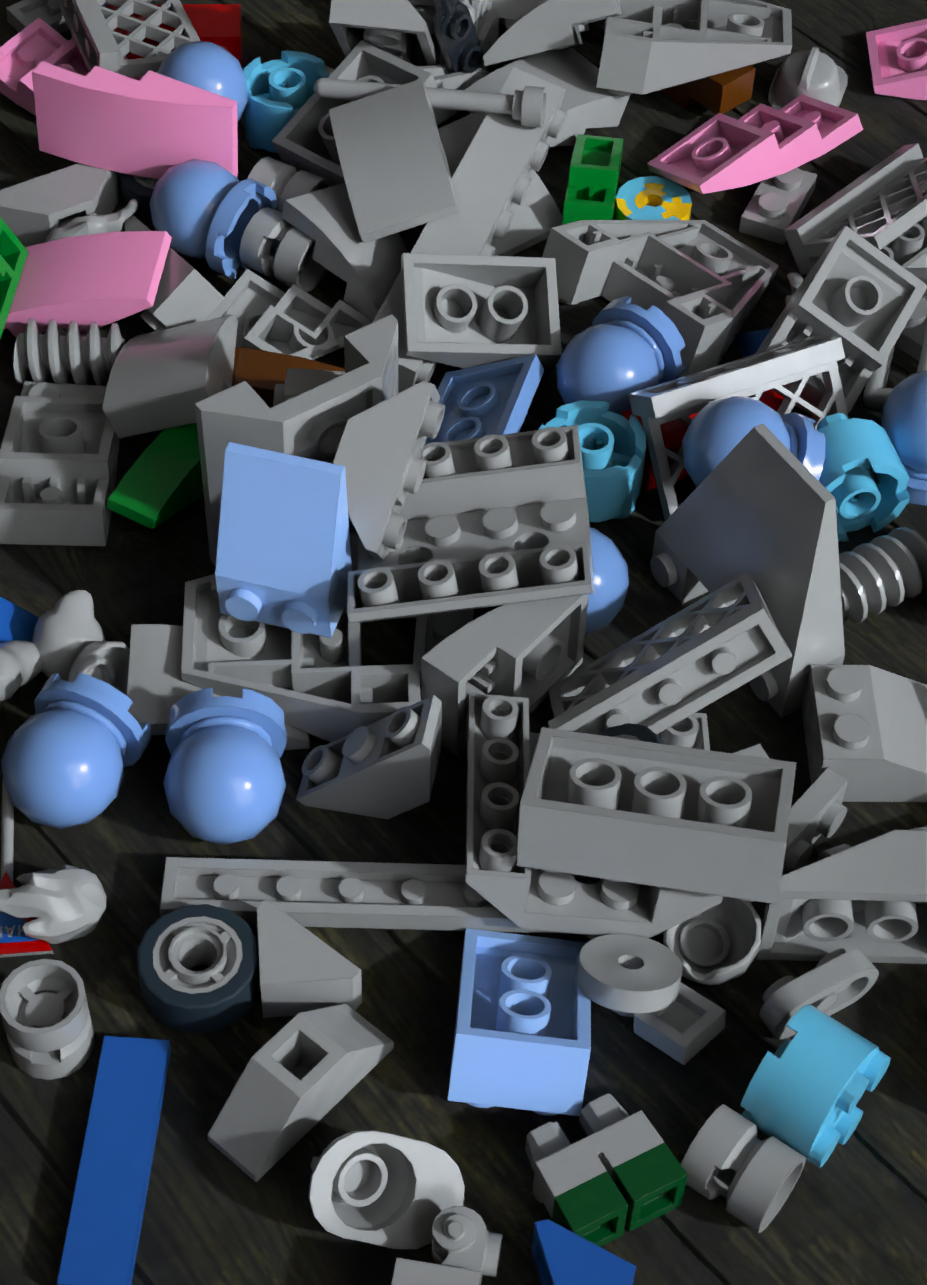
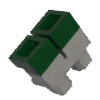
(608, 1179)

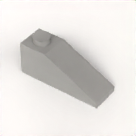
(182, 291)

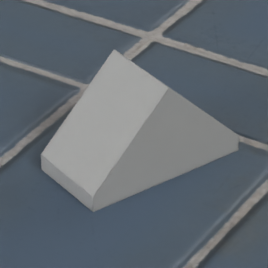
(300, 968)

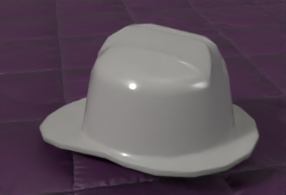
(808, 74)
(383, 1188)

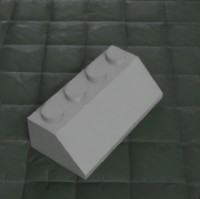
(386, 25)
(656, 815)

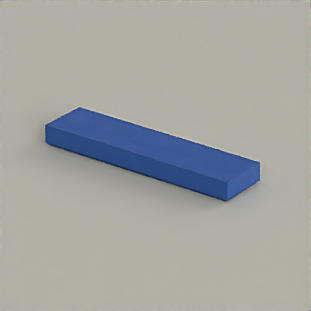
(115, 1163)

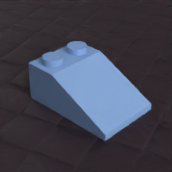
(283, 540)
(520, 1025)

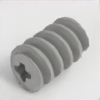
(66, 354)
(882, 573)

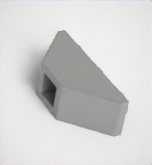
(57, 197)
(384, 463)
(377, 766)
(295, 1085)

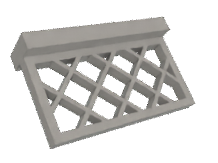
(102, 47)
(874, 206)
(741, 378)
(670, 673)

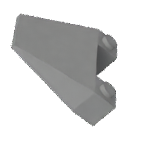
(687, 40)
(680, 266)
(778, 524)
(307, 675)

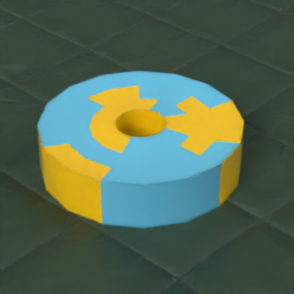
(652, 200)

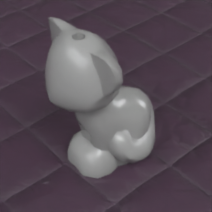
(54, 644)

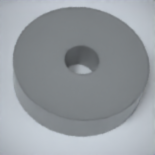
(629, 973)

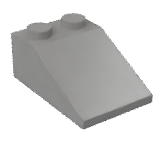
(480, 309)
(867, 730)
(854, 900)

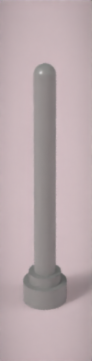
(525, 105)

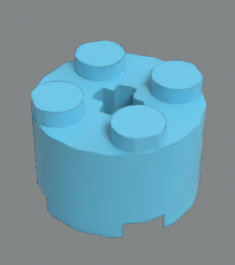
(277, 93)
(611, 456)
(862, 474)
(813, 1084)

